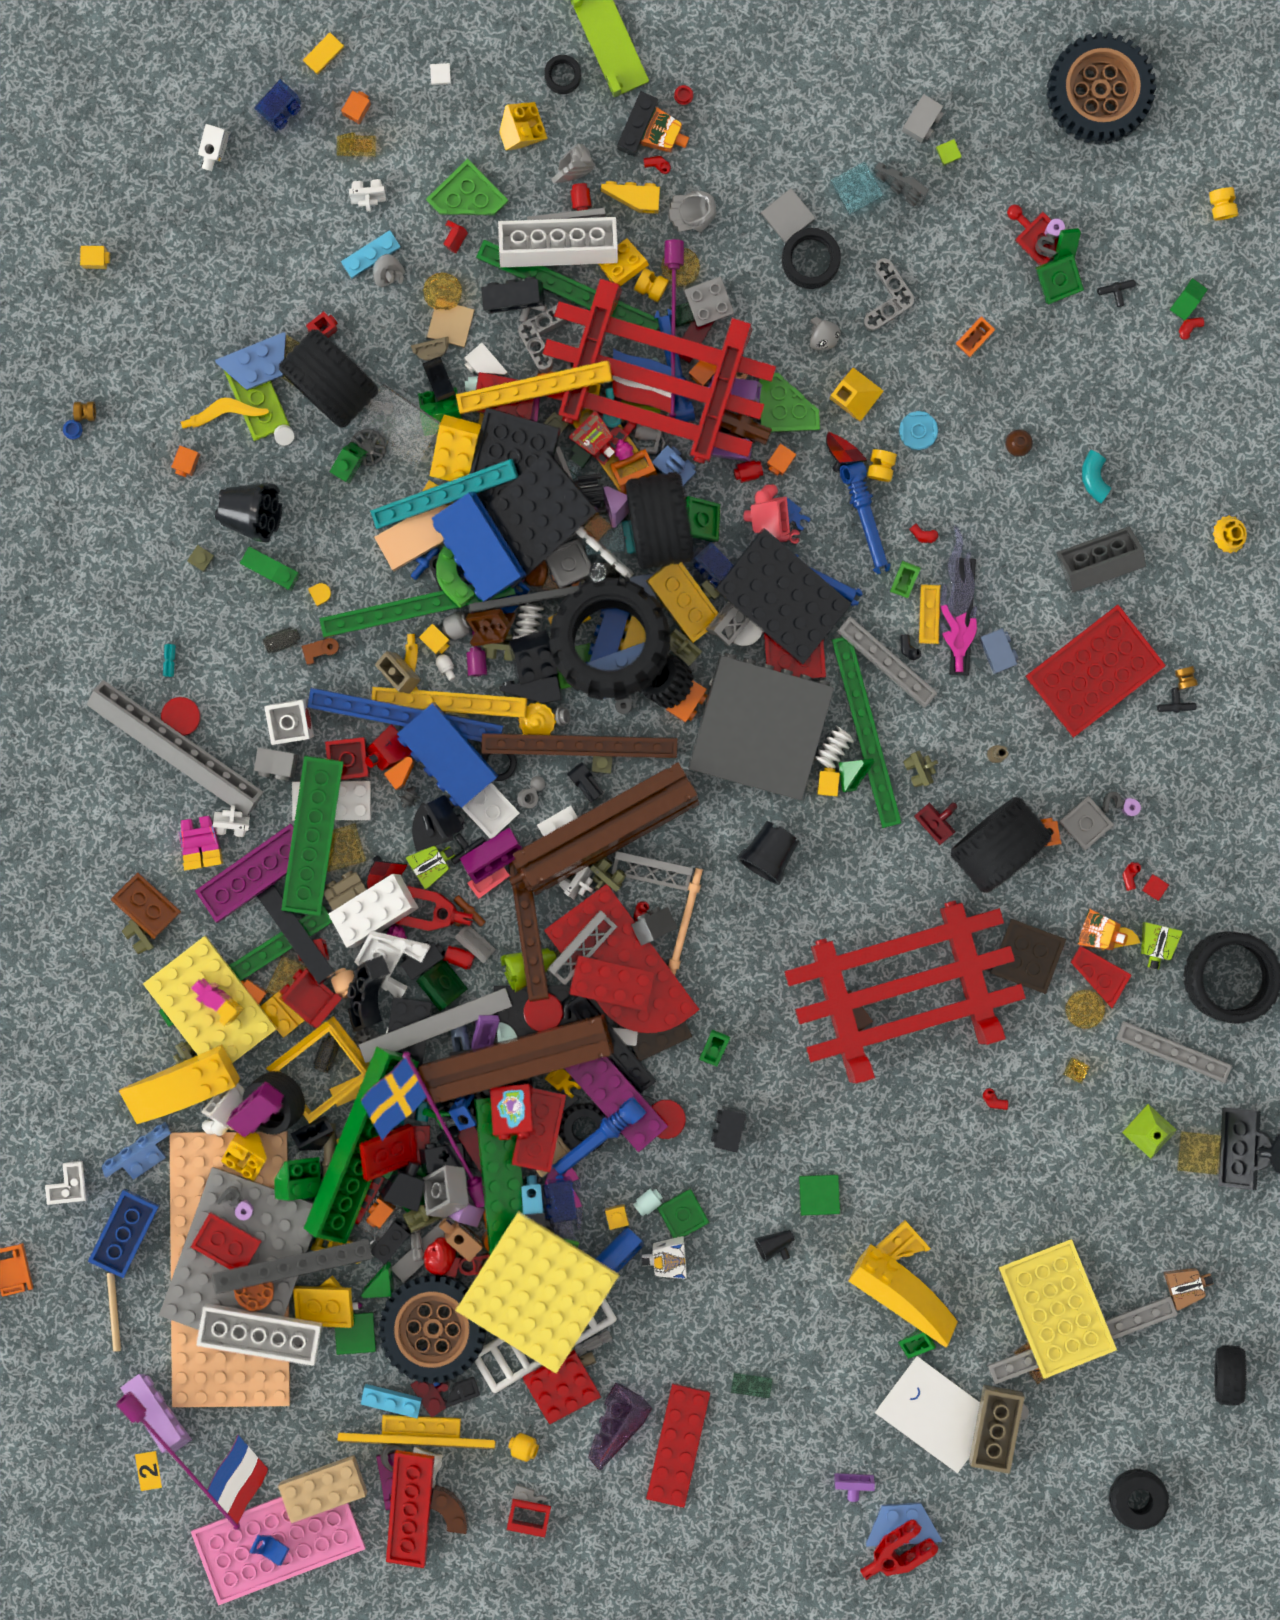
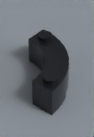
(364, 993)

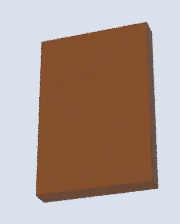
(145, 905)

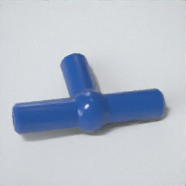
(424, 563)

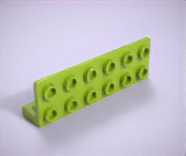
(611, 45)

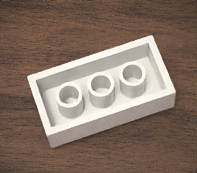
(373, 910)

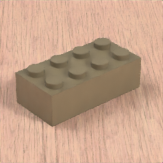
(996, 1429)

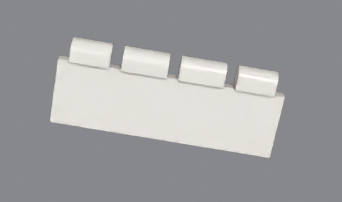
(605, 553)

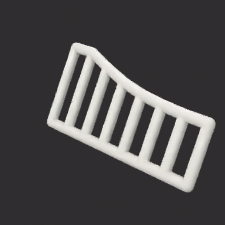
(529, 1367)

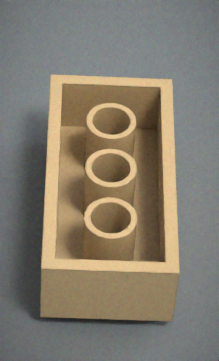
(322, 1489)

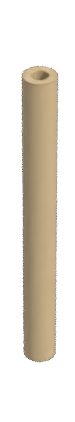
(113, 1311)

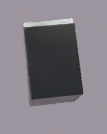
(313, 1135)

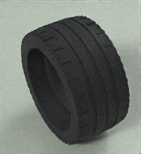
(817, 235)
(292, 1101)

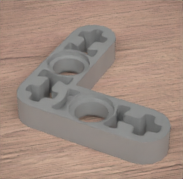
(894, 301)
(537, 331)

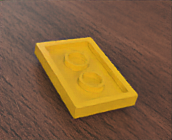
(324, 1305)

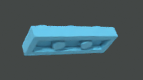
(367, 256)
(391, 1401)

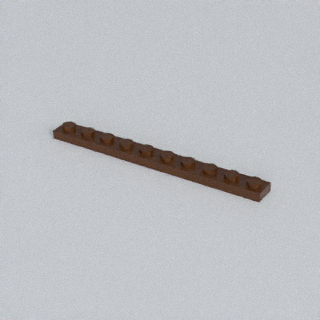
(579, 745)

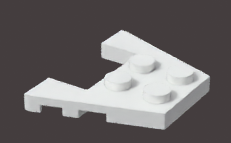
(391, 949)

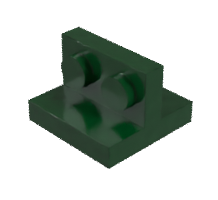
(441, 984)

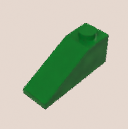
(270, 568)

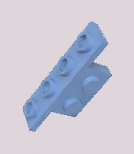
(140, 1155)

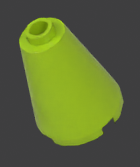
(515, 967)

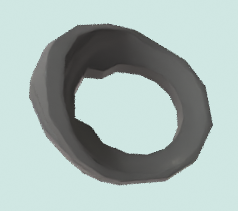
(384, 1457)

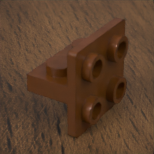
(490, 626)

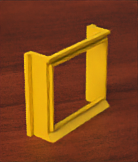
(349, 1047)

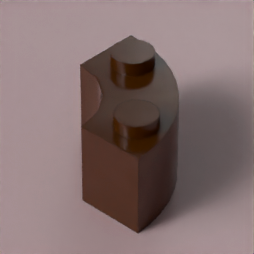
(451, 1509)

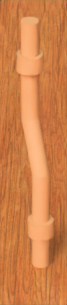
(694, 888)

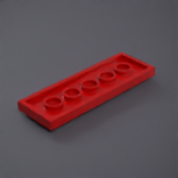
(678, 1445)
(410, 1509)

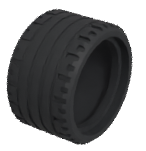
(328, 378)
(660, 520)
(1001, 845)
(1269, 986)

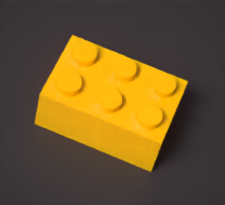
(454, 448)

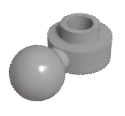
(537, 784)

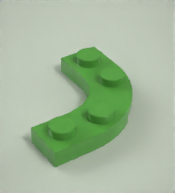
(450, 580)

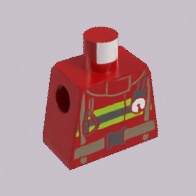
(594, 437)

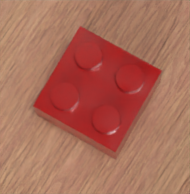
(352, 754)

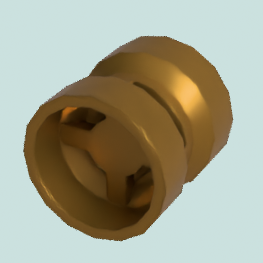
(84, 411)
(1186, 682)

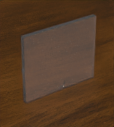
(401, 424)

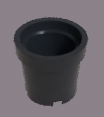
(769, 853)

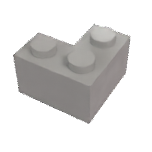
(275, 762)

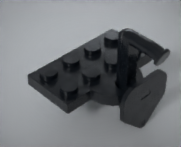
(1244, 1150)

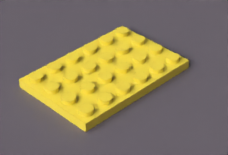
(193, 1019)
(1057, 1309)

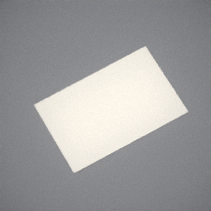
(939, 1419)

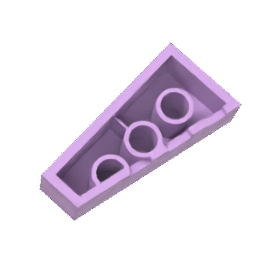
(158, 1413)

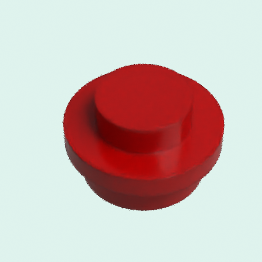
(683, 95)

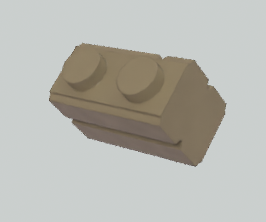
(397, 672)
(344, 890)

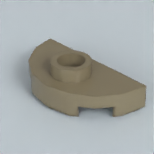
(431, 349)

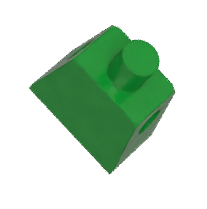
(348, 462)

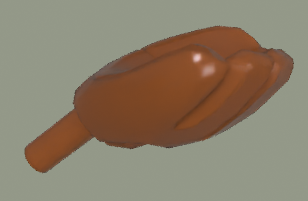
(538, 576)

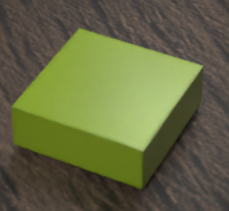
(948, 152)

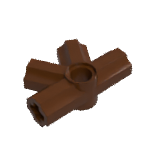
(745, 428)

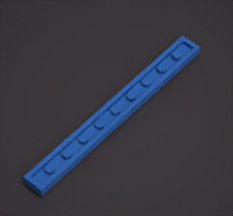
(390, 712)

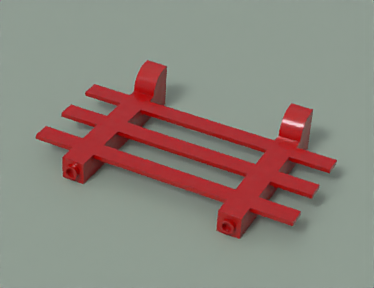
(717, 398)
(967, 967)

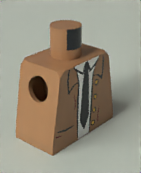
(466, 1242)
(1186, 1286)

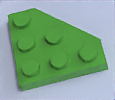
(467, 193)
(786, 407)

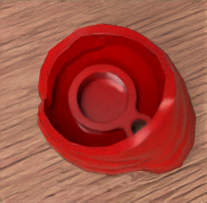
(439, 1257)

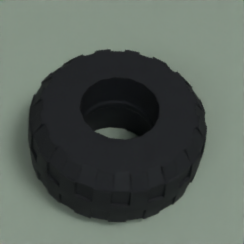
(1230, 1375)
(1150, 1514)

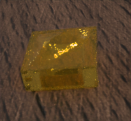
(1076, 1070)

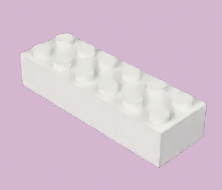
(558, 242)
(259, 1334)

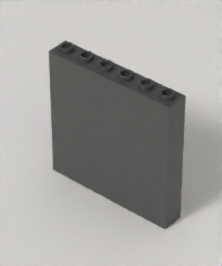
(761, 726)

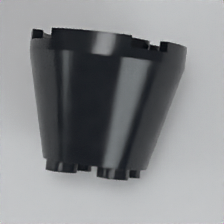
(250, 510)

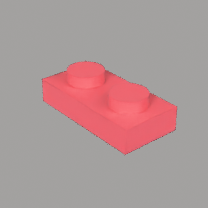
(488, 883)

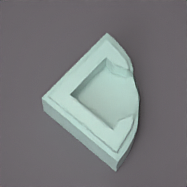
(505, 1032)

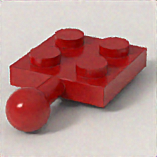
(1032, 233)

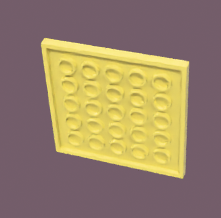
(537, 1292)

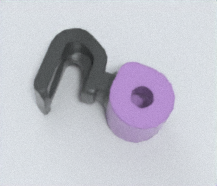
(1052, 232)
(1128, 806)
(244, 1208)

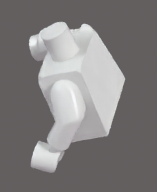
(220, 1109)

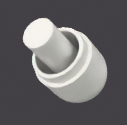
(445, 666)

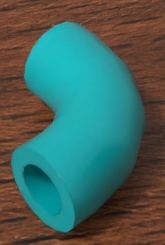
(1092, 476)

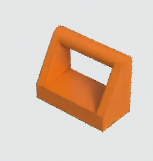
(648, 471)
(399, 773)

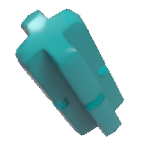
(628, 533)
(169, 656)

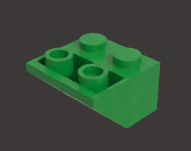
(438, 409)
(298, 1179)

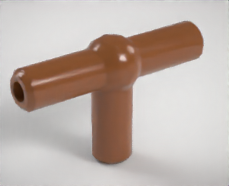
(468, 909)

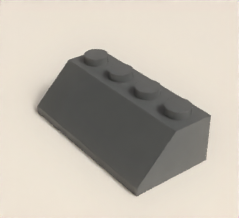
(1101, 559)

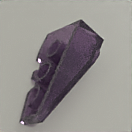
(622, 1419)

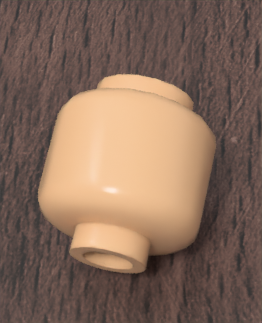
(341, 981)

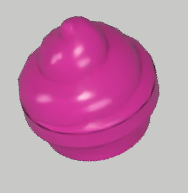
(623, 450)
(397, 931)

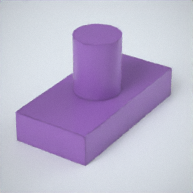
(485, 1031)
(854, 1484)

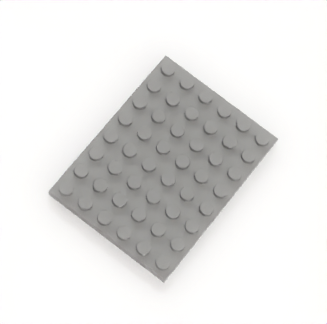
(273, 1221)

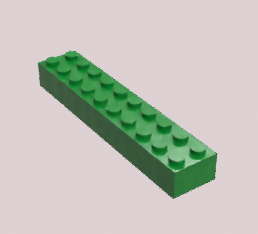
(343, 1184)

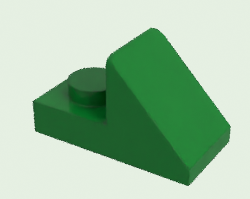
(714, 1048)

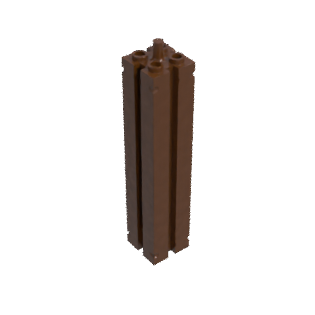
(604, 830)
(517, 1059)

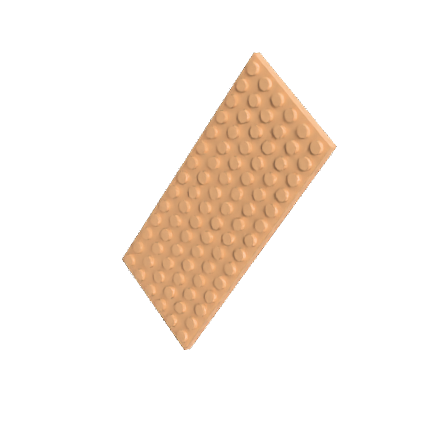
(201, 1373)

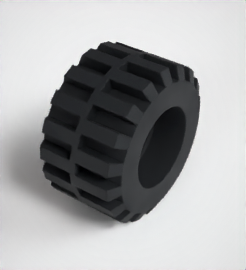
(671, 685)
(572, 1115)

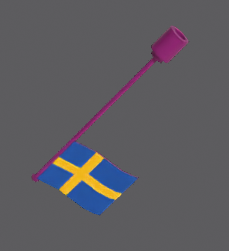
(397, 1098)

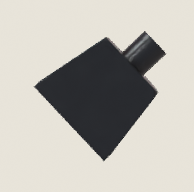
(404, 1187)

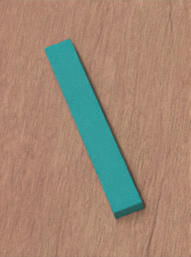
(444, 494)

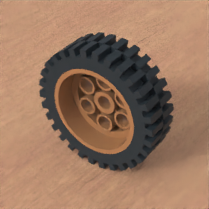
(1129, 72)
(402, 1343)

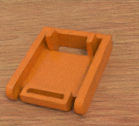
(14, 1271)

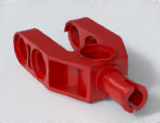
(437, 922)
(889, 1562)

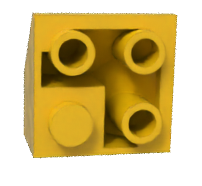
(521, 126)
(856, 394)
(245, 1155)

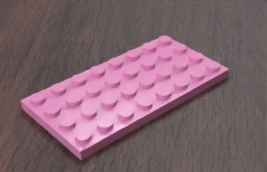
(310, 1542)

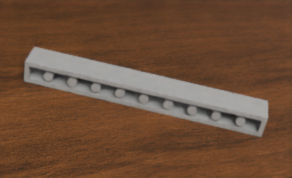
(174, 748)

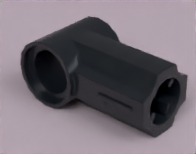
(583, 779)

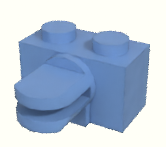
(670, 461)

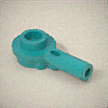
(610, 421)

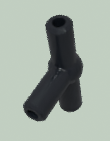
(1116, 287)
(1176, 706)
(466, 847)

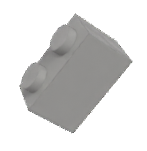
(922, 118)

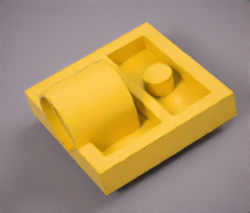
(629, 264)

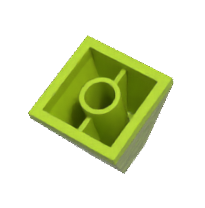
(1144, 1126)

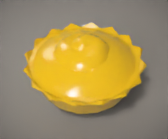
(1229, 534)
(538, 720)

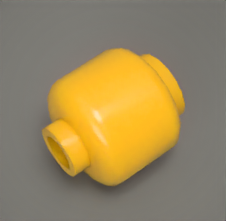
(523, 1447)

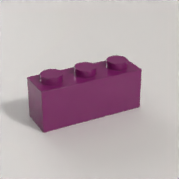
(491, 855)
(255, 1109)

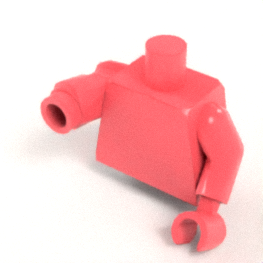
(771, 515)

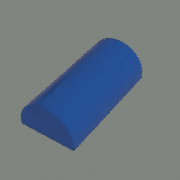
(621, 1250)

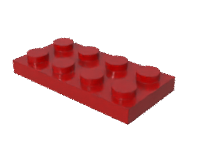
(611, 983)
(539, 1149)

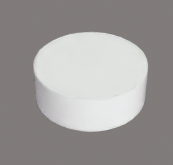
(284, 435)

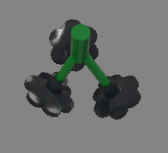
(443, 1108)

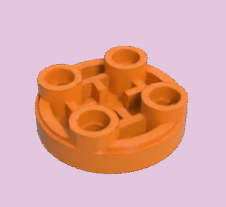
(255, 1297)

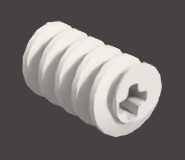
(528, 620)
(834, 748)

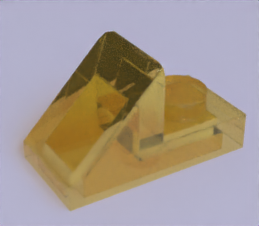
(355, 145)

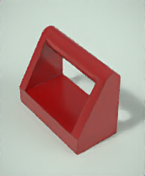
(526, 1527)

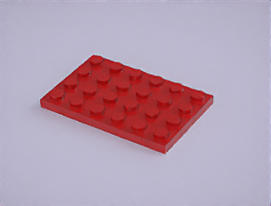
(1095, 671)

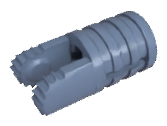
(460, 1032)

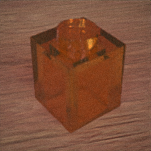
(598, 526)

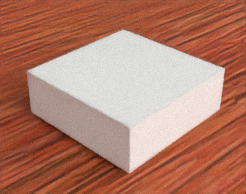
(440, 74)

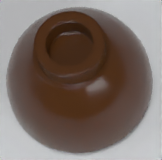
(1019, 442)

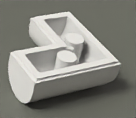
(73, 1187)

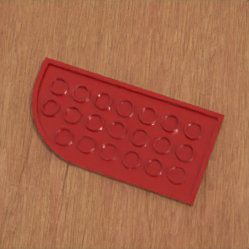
(668, 1000)

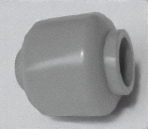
(456, 626)

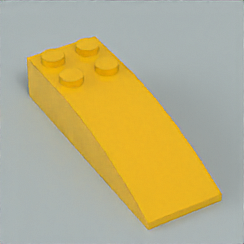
(181, 1085)
(903, 1294)

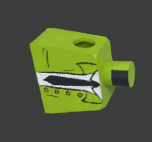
(430, 864)
(1158, 943)

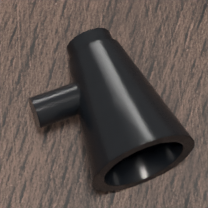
(772, 1244)

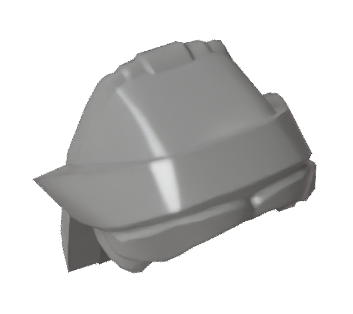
(574, 164)
(692, 211)

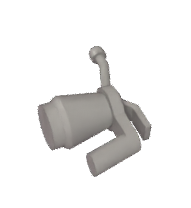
(647, 433)

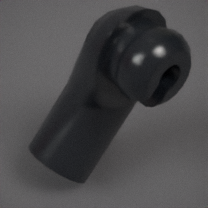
(907, 649)
(566, 1011)

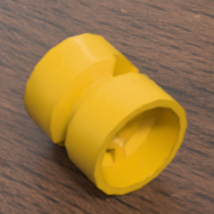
(1223, 203)
(651, 285)
(881, 465)

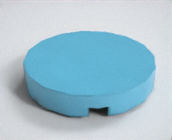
(922, 434)

